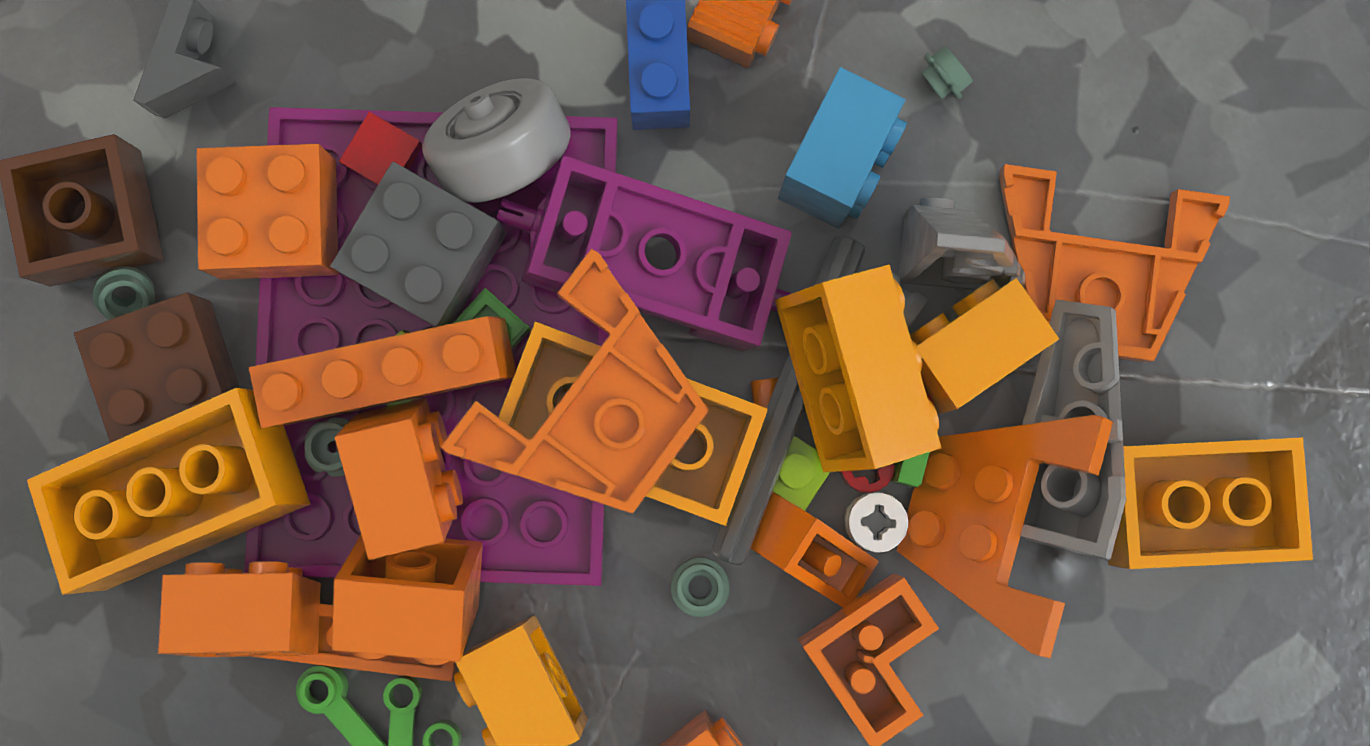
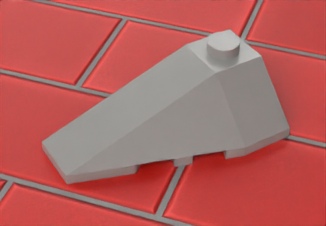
(953, 248)
(1077, 380)

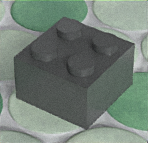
(419, 247)

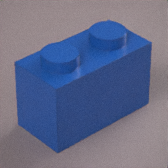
(658, 64)

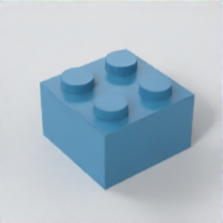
(846, 138)

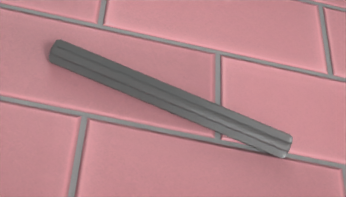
(777, 431)

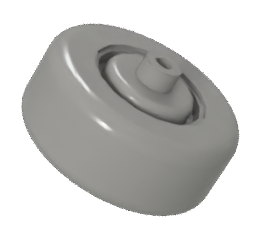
(497, 140)

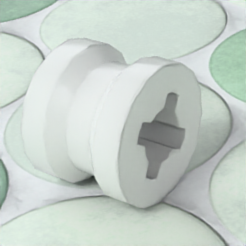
(864, 521)

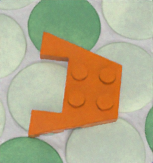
(1133, 279)
(615, 421)
(974, 509)

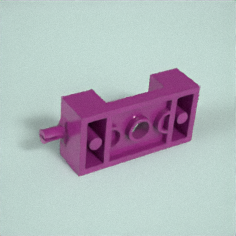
(722, 265)

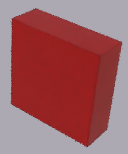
(376, 147)

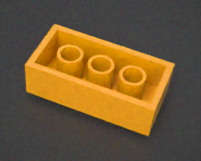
(704, 471)
(165, 493)

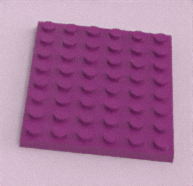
(525, 526)

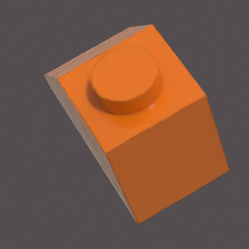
(812, 551)

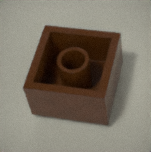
(79, 210)
(155, 363)

